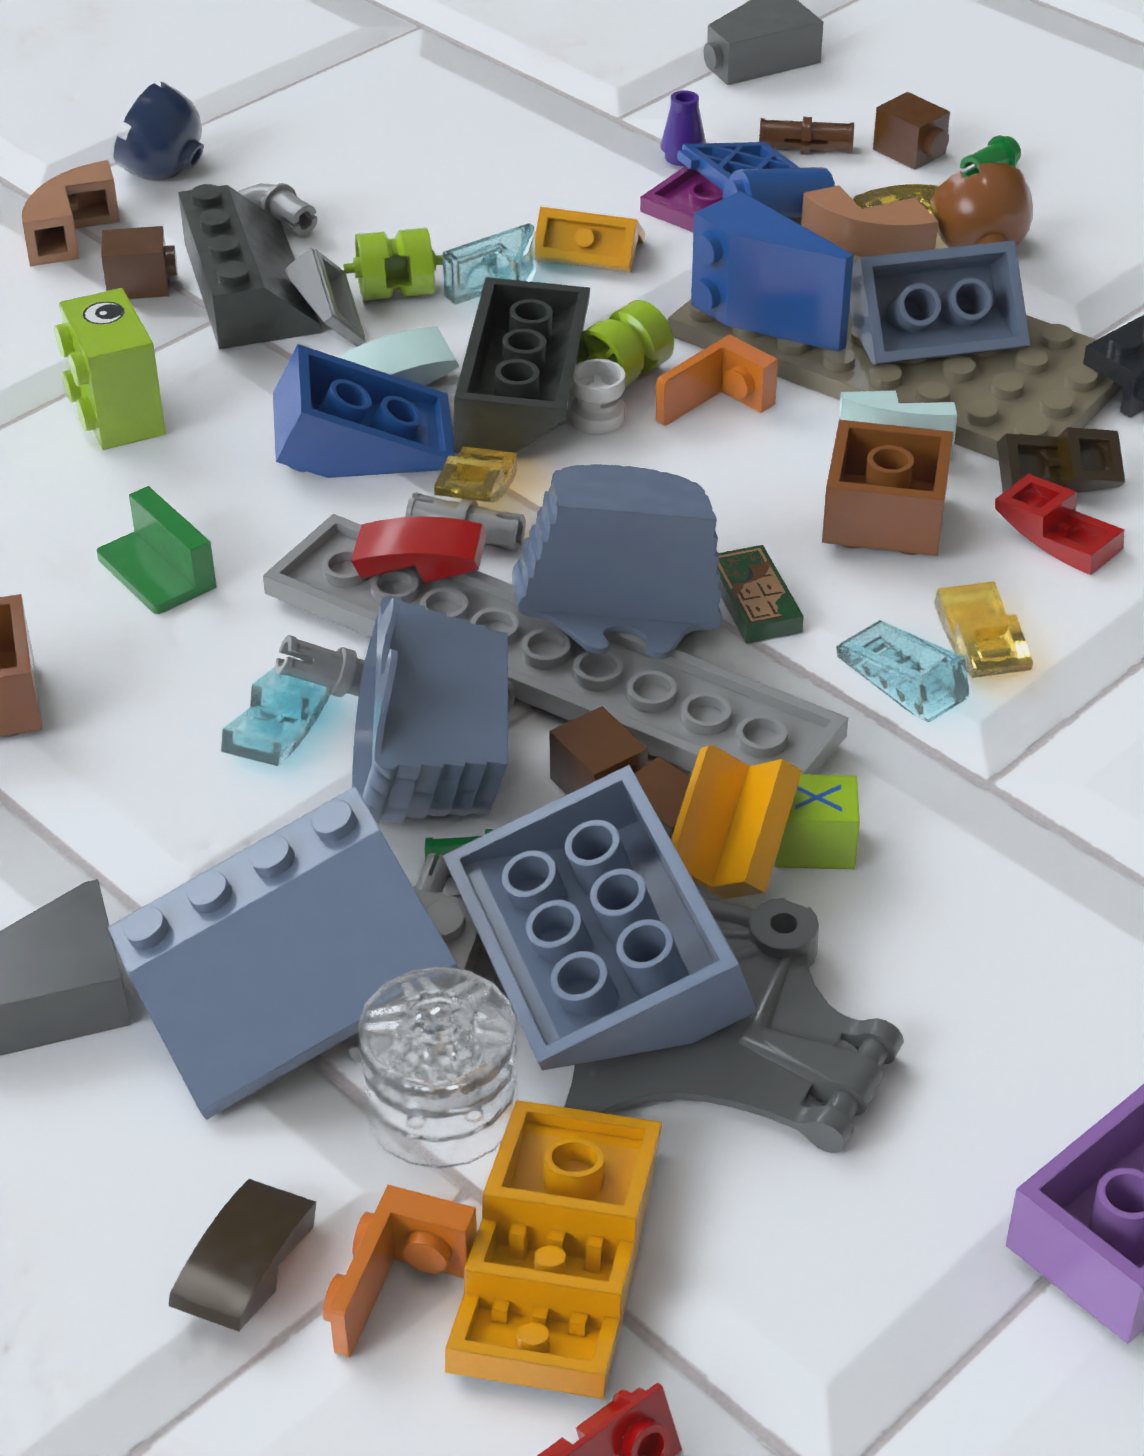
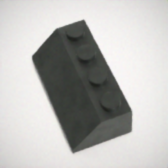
(241, 267)
(518, 363)

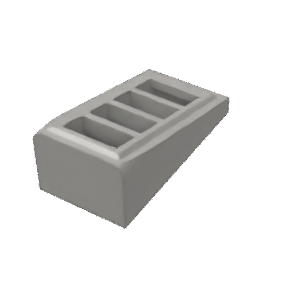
(327, 293)

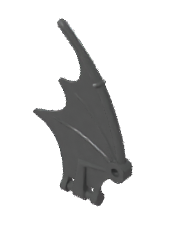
(769, 1057)

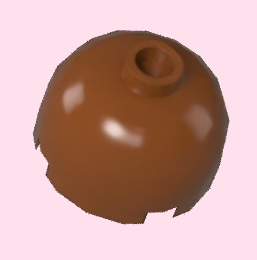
(983, 206)

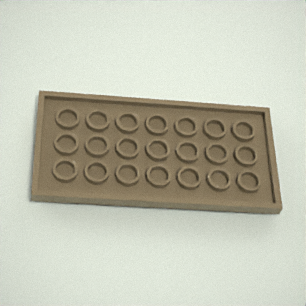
(994, 392)

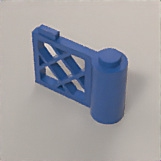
(756, 171)

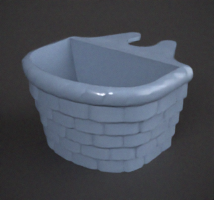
(622, 556)
(430, 715)

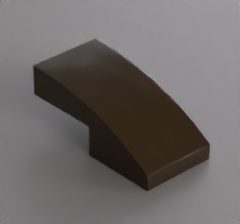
(1075, 459)
(240, 1254)

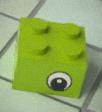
(110, 368)

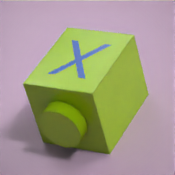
(822, 824)

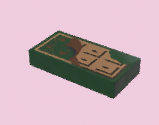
(757, 595)

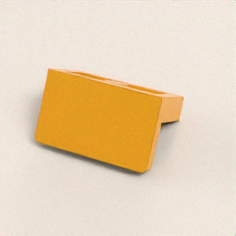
(587, 239)
(734, 821)

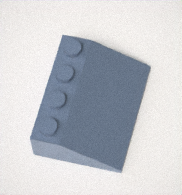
(599, 928)
(276, 950)

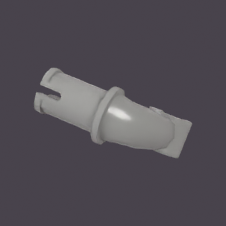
(284, 205)

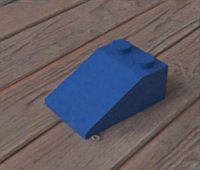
(769, 274)
(356, 419)

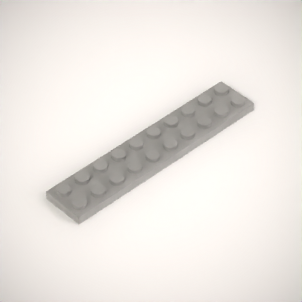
(665, 702)

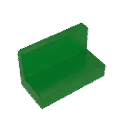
(164, 556)

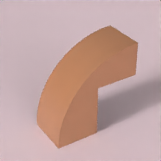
(62, 204)
(871, 230)

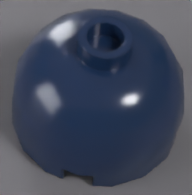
(161, 135)

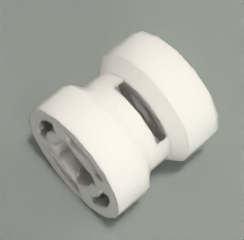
(598, 405)

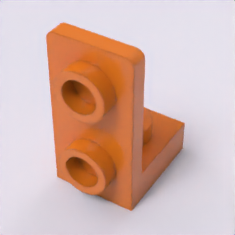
(722, 367)
(405, 1227)

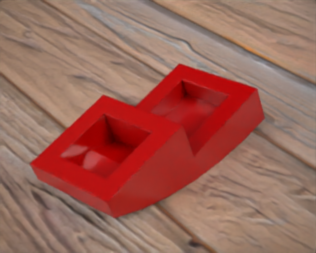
(1049, 519)
(433, 544)

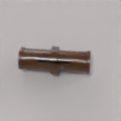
(807, 135)

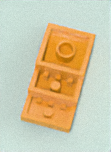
(555, 1250)

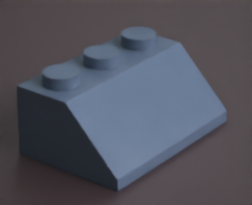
(939, 303)

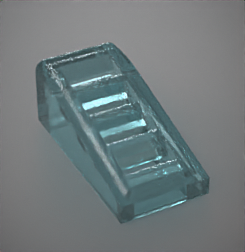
(910, 671)

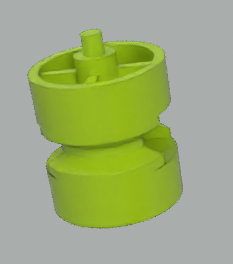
(394, 264)
(632, 337)

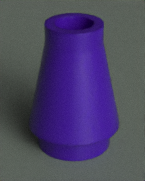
(682, 125)

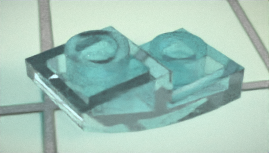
(277, 719)

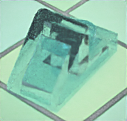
(496, 256)

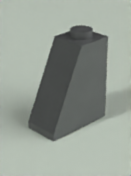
(763, 40)
(60, 973)

